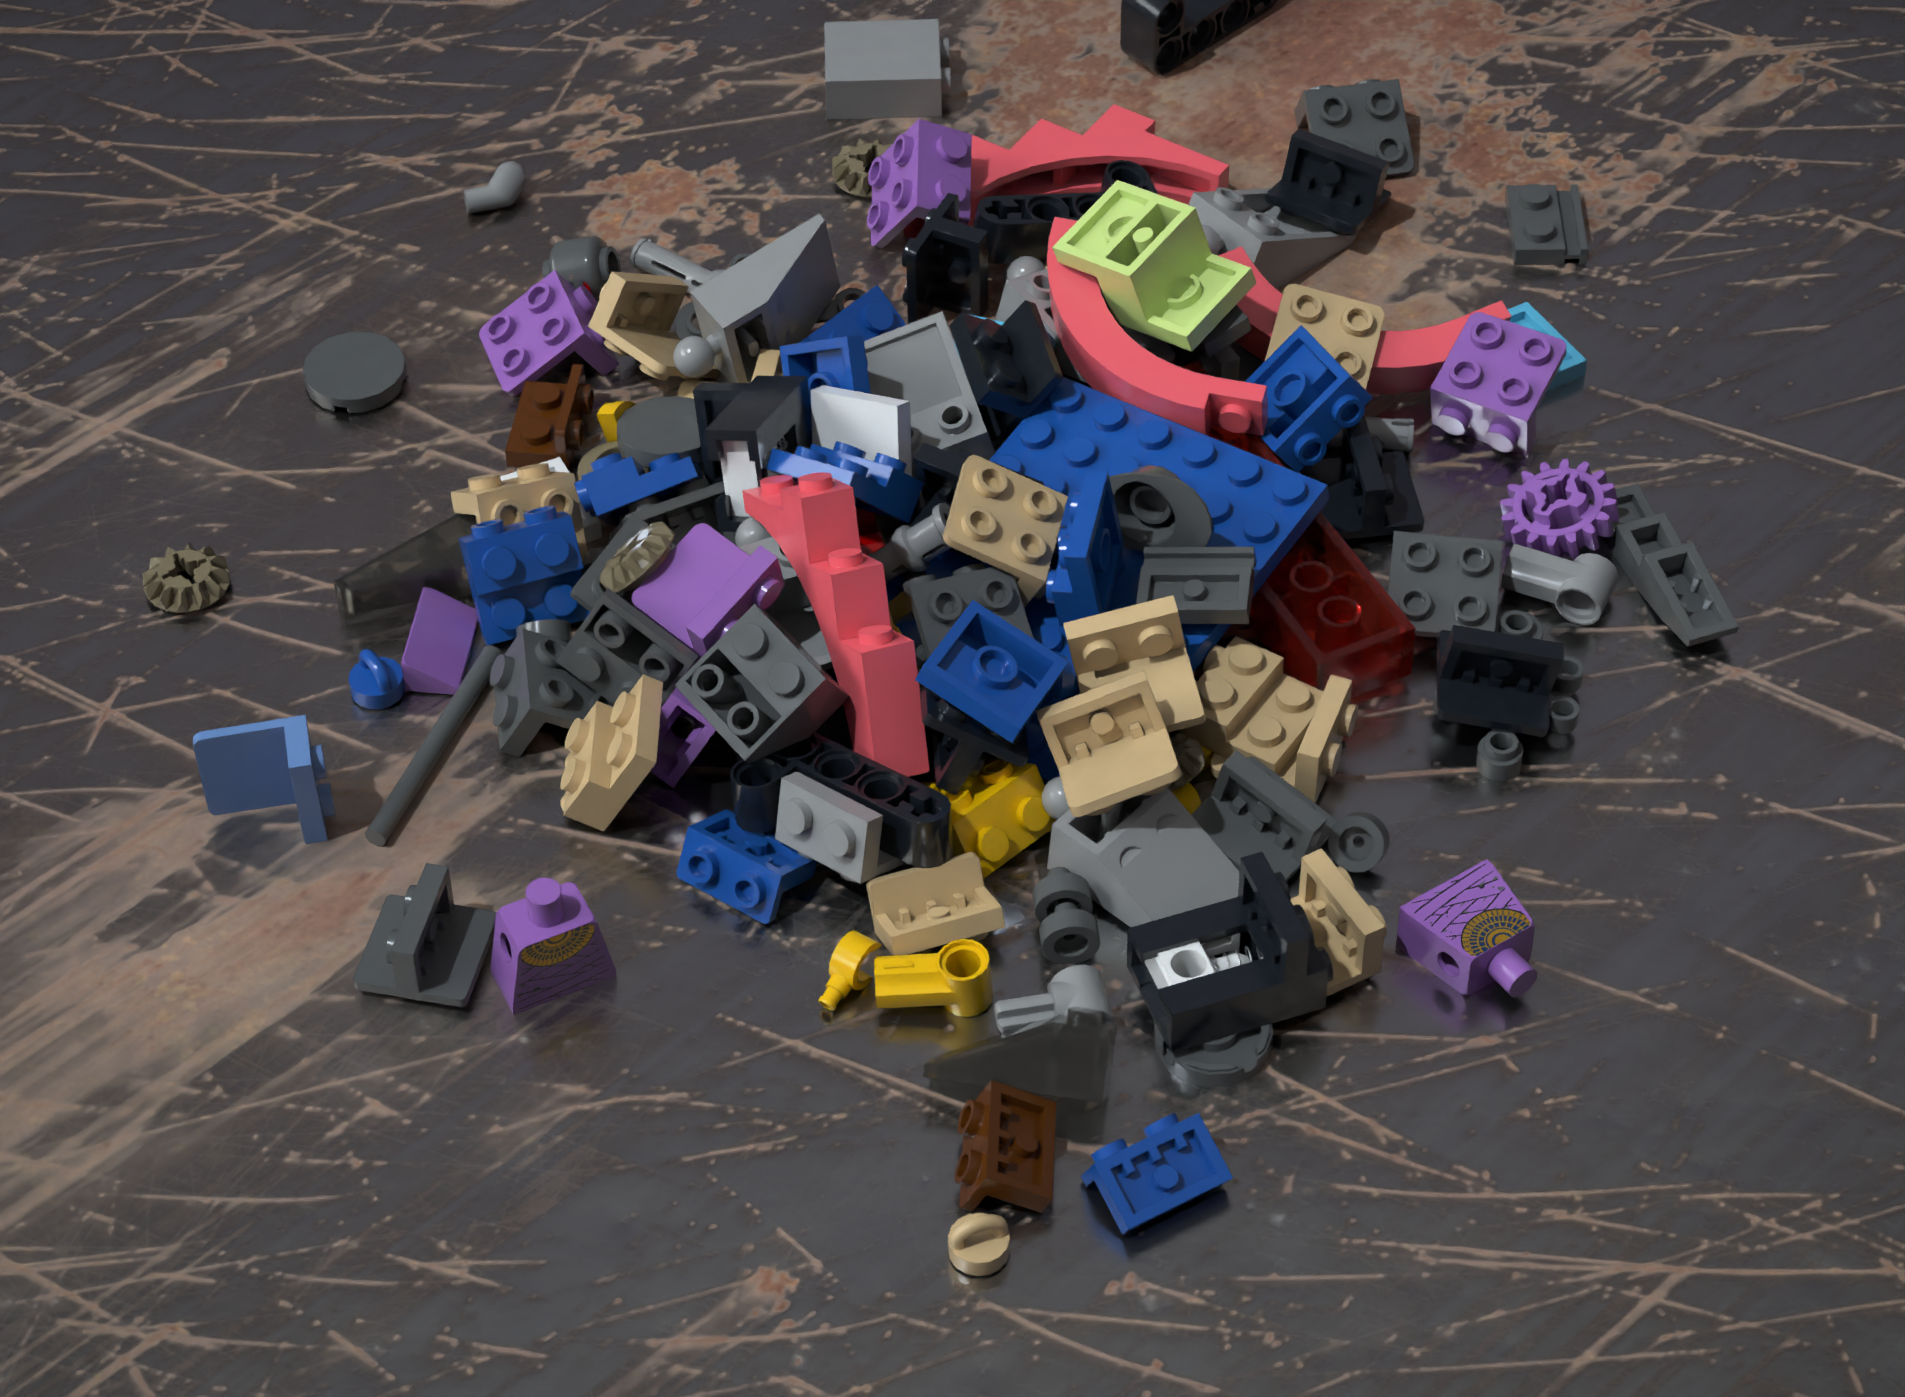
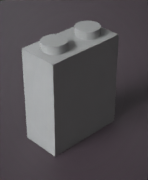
(885, 69)

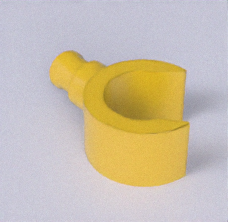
(845, 968)

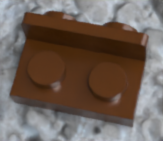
(550, 420)
(1007, 1148)

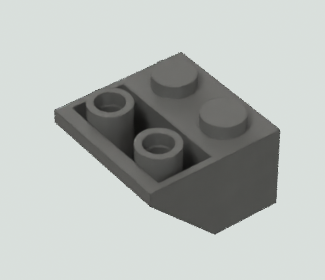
(620, 646)
(761, 687)

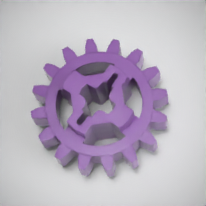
(1560, 509)

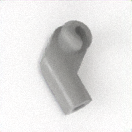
(501, 190)

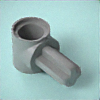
(1070, 987)

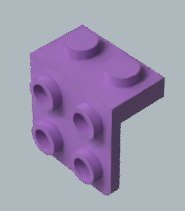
(917, 177)
(543, 331)
(1495, 382)
(707, 587)

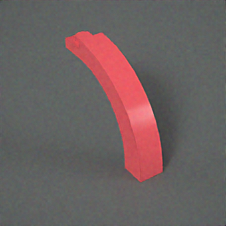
(1402, 360)
(1132, 374)

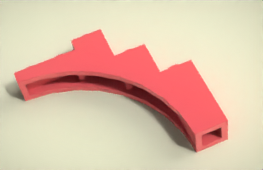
(1062, 161)
(848, 594)

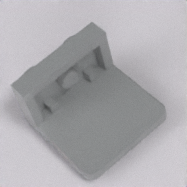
(831, 829)

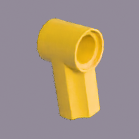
(953, 978)

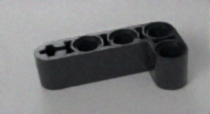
(1174, 31)
(1023, 222)
(915, 816)

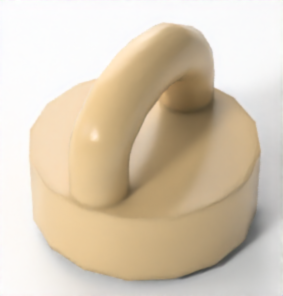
(979, 1243)

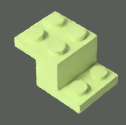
(1154, 265)

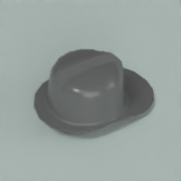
(1159, 510)

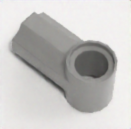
(1575, 587)

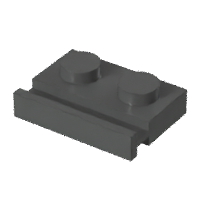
(1545, 224)
(1206, 582)

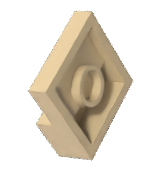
(1252, 705)
(611, 754)

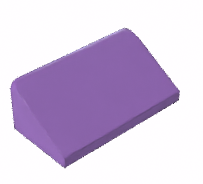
(438, 644)

